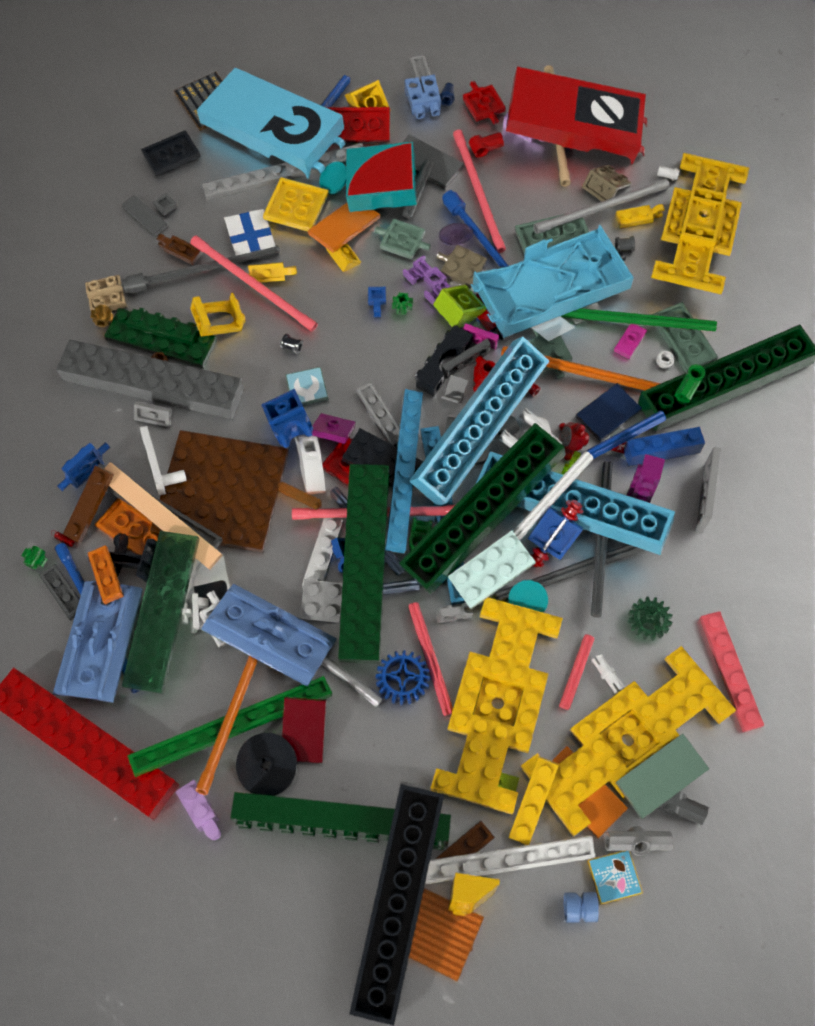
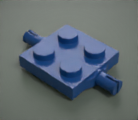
(81, 465)

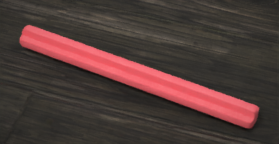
(431, 660)

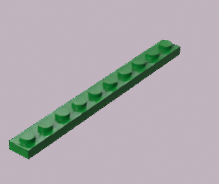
(206, 735)

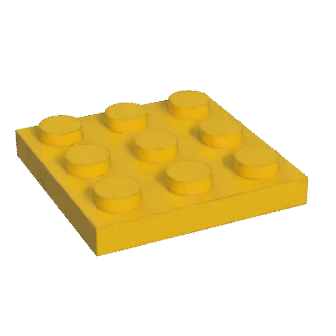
(295, 204)

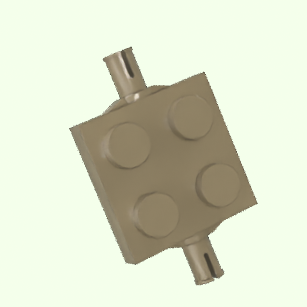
(461, 265)

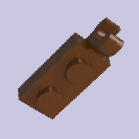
(179, 248)

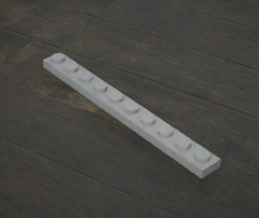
(267, 176)

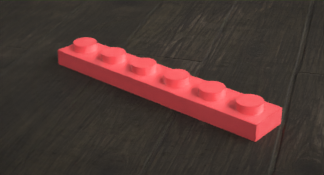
(731, 672)

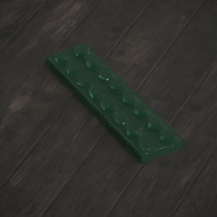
(161, 612)

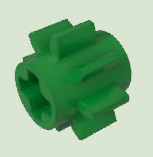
(402, 303)
(34, 557)

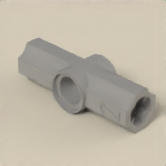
(638, 841)

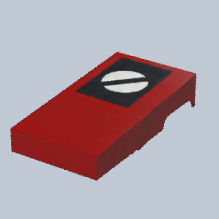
(576, 113)

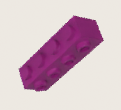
(646, 478)

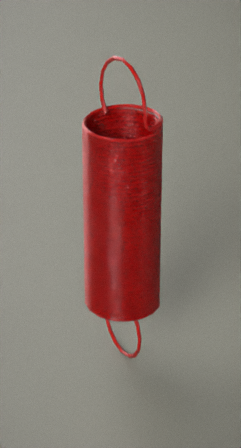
(64, 539)

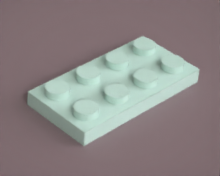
(491, 569)

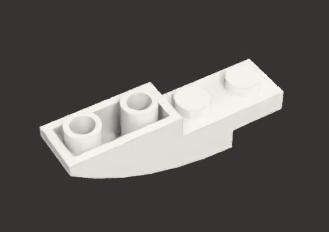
(311, 464)

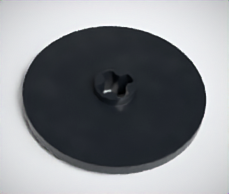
(282, 768)

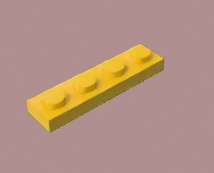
(533, 800)

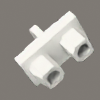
(195, 605)

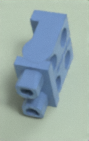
(423, 97)

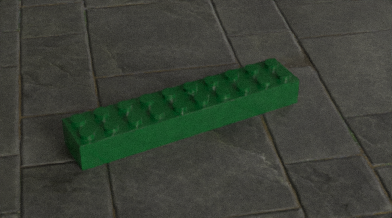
(732, 376)
(483, 508)
(364, 564)
(322, 818)

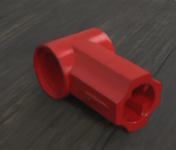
(481, 145)

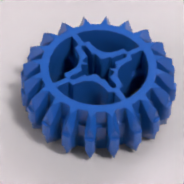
(395, 677)

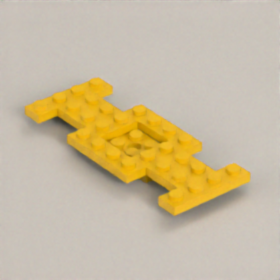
(700, 234)
(649, 723)
(492, 729)

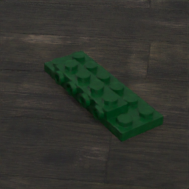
(159, 334)

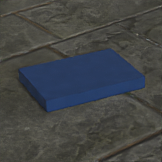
(608, 412)

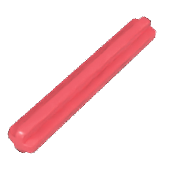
(576, 672)

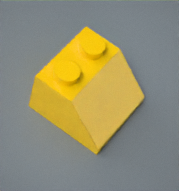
(470, 892)

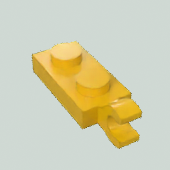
(638, 215)
(271, 271)

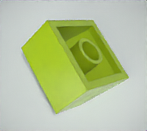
(459, 305)

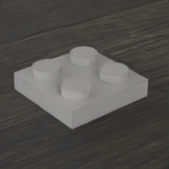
(321, 601)

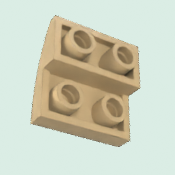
(106, 292)

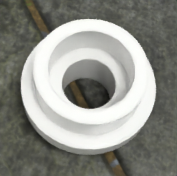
(667, 355)

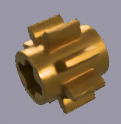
(102, 315)

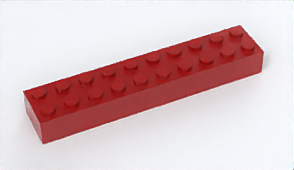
(83, 743)

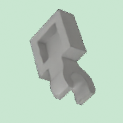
(450, 613)

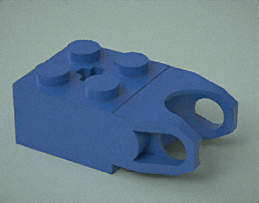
(287, 417)

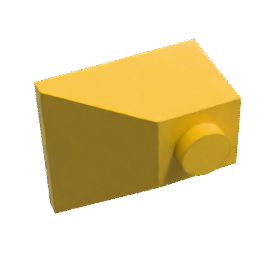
(367, 96)

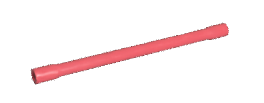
(496, 237)
(303, 319)
(307, 513)

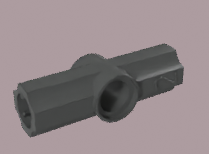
(682, 806)

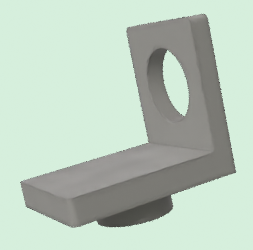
(455, 389)

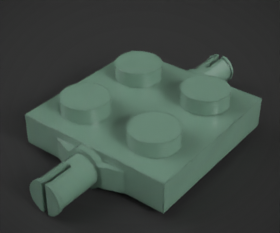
(402, 239)
(554, 348)

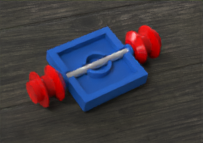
(555, 532)

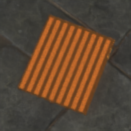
(443, 938)

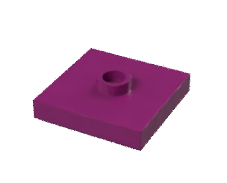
(333, 428)

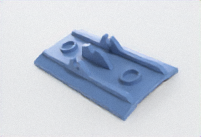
(269, 634)
(97, 644)

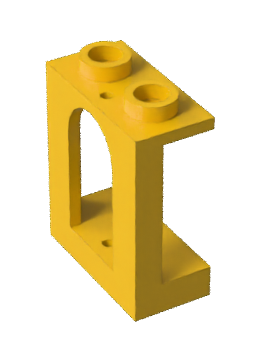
(231, 306)

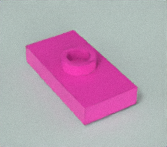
(480, 335)
(630, 341)

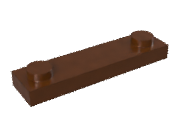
(88, 504)

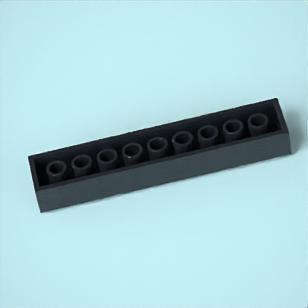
(397, 903)

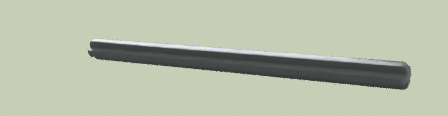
(601, 550)
(575, 569)

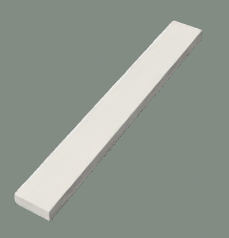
(511, 859)

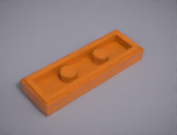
(105, 574)

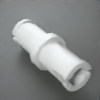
(608, 674)

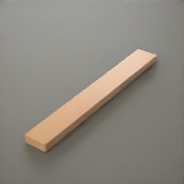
(159, 514)

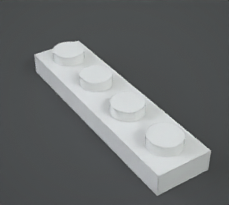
(323, 552)

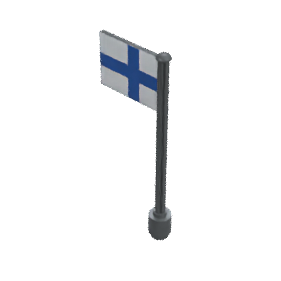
(249, 238)

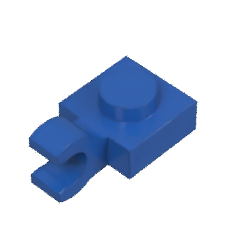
(377, 297)
(339, 549)

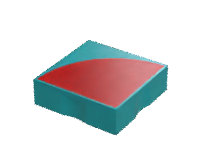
(380, 176)

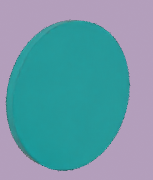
(333, 177)
(529, 595)

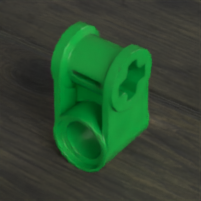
(418, 531)

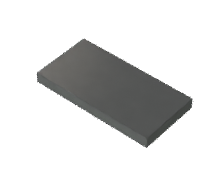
(444, 166)

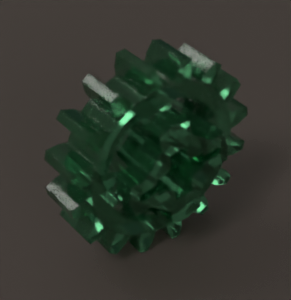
(652, 610)

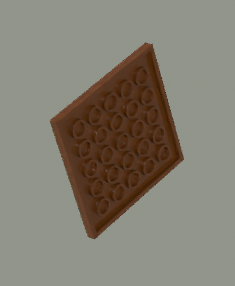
(227, 486)

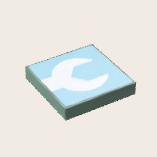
(308, 385)

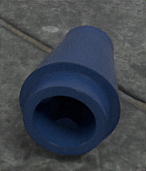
(447, 95)

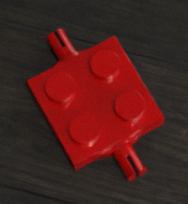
(484, 103)

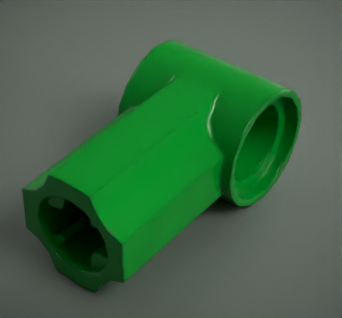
(690, 384)

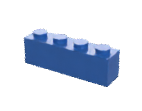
(664, 445)

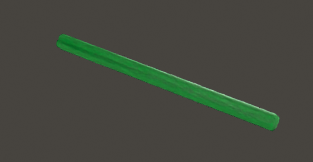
(643, 319)

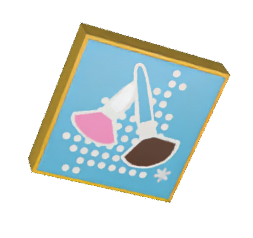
(614, 877)

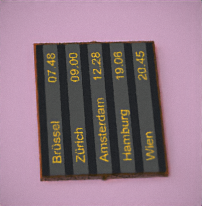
(196, 93)

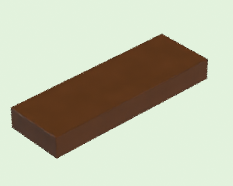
(470, 842)

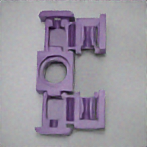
(424, 269)

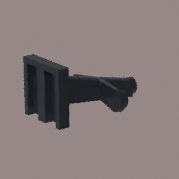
(132, 561)

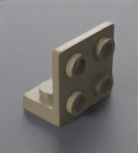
(605, 182)

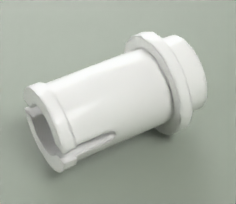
(668, 173)

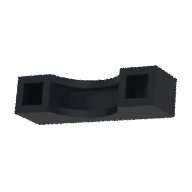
(431, 377)

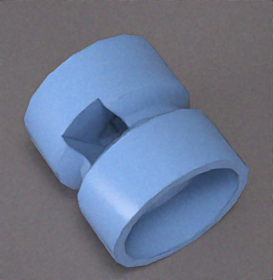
(581, 907)

